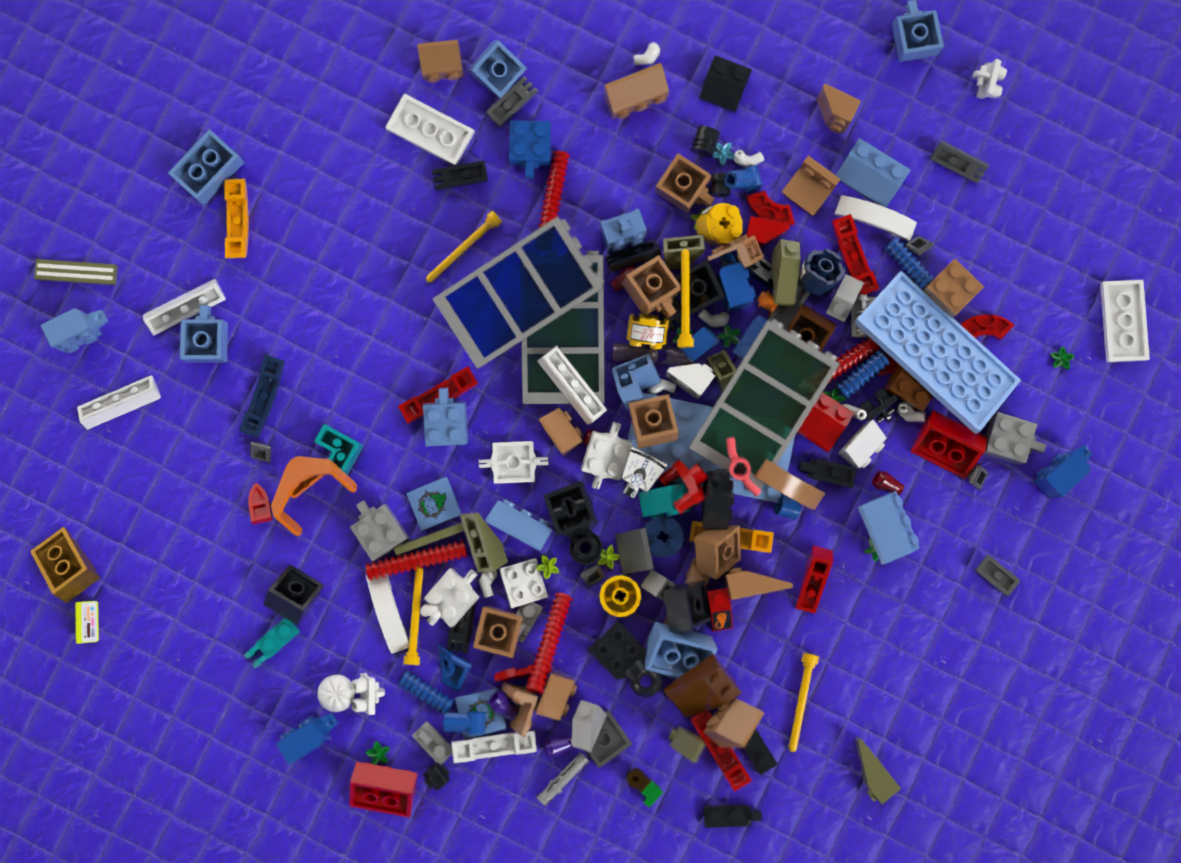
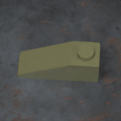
(785, 271)
(484, 544)
(686, 743)
(875, 776)

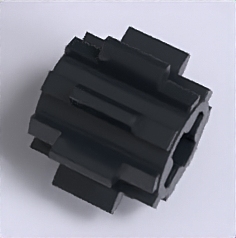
(436, 776)

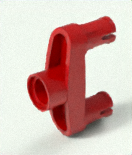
(692, 478)

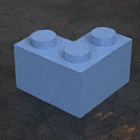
(634, 377)

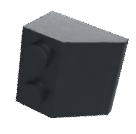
(725, 84)
(703, 287)
(293, 594)
(687, 606)

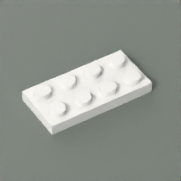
(430, 130)
(1124, 321)

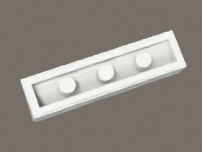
(183, 307)
(572, 385)
(118, 402)

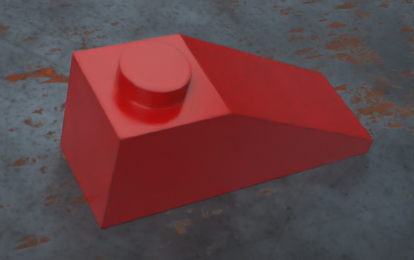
(814, 579)

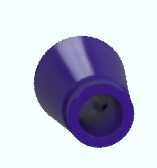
(502, 705)
(558, 745)

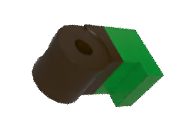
(638, 779)

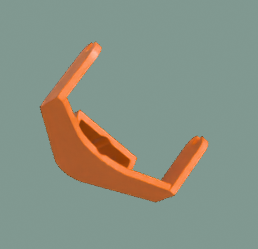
(298, 477)

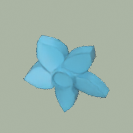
(723, 153)

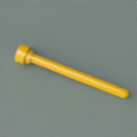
(491, 221)
(685, 338)
(412, 655)
(809, 662)

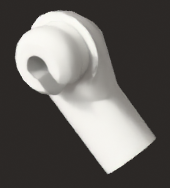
(649, 56)
(747, 161)
(714, 320)
(664, 385)
(858, 413)
(909, 414)
(485, 583)
(430, 610)

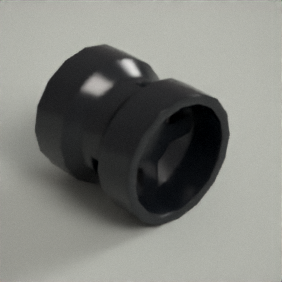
(719, 188)

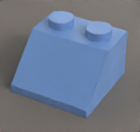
(497, 68)

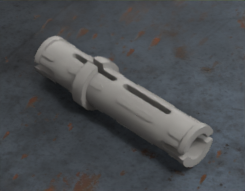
(555, 786)

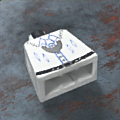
(641, 471)

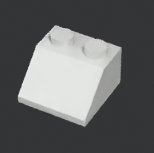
(691, 378)
(863, 445)

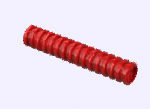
(554, 187)
(854, 356)
(415, 560)
(549, 643)

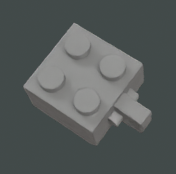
(1011, 438)
(378, 530)

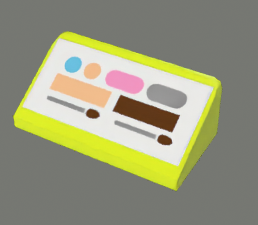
(86, 621)

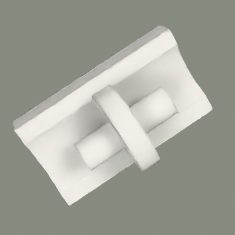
(987, 79)
(369, 694)

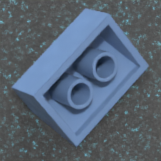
(872, 173)
(519, 524)
(889, 527)
(676, 651)

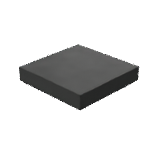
(634, 551)
(609, 742)

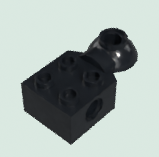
(575, 519)
(625, 659)

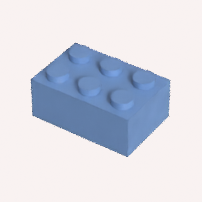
(206, 167)

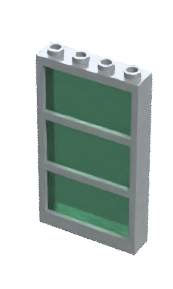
(579, 338)
(765, 400)

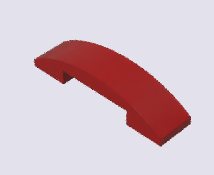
(853, 254)
(457, 385)
(725, 757)

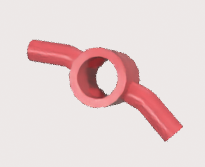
(736, 459)

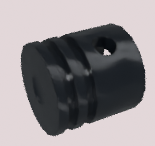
(705, 141)

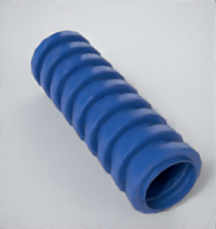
(909, 263)
(863, 374)
(425, 692)

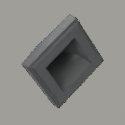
(919, 245)
(260, 451)
(977, 476)
(592, 575)

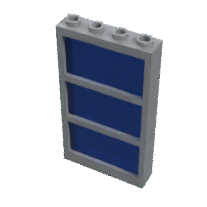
(519, 292)

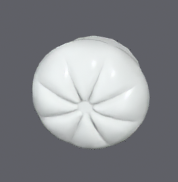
(335, 693)

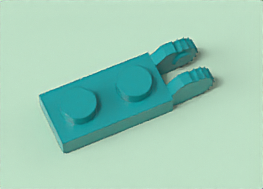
(273, 641)

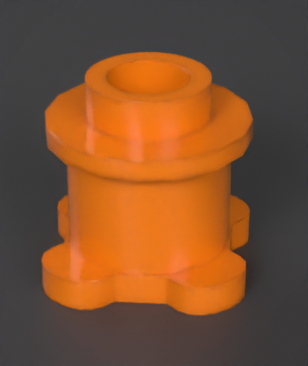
(766, 301)

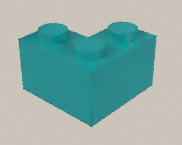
(343, 447)
(661, 500)

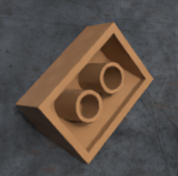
(636, 91)

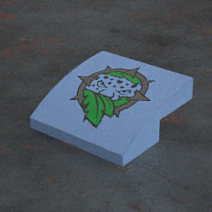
(434, 503)
(479, 702)

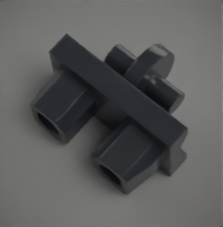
(885, 401)

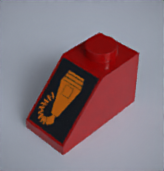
(765, 230)
(720, 609)

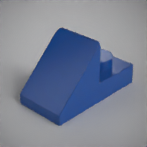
(703, 342)

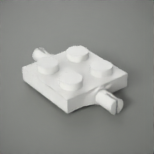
(606, 455)
(513, 462)
(452, 596)

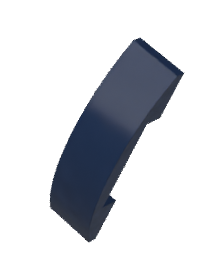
(263, 397)

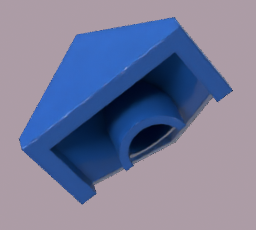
(453, 668)

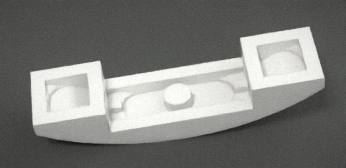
(876, 216)
(388, 614)
(493, 746)

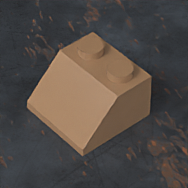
(440, 60)
(837, 108)
(653, 421)
(561, 431)
(717, 550)
(498, 631)
(556, 695)
(733, 724)

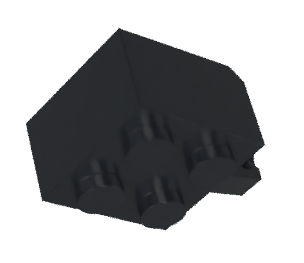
(717, 500)

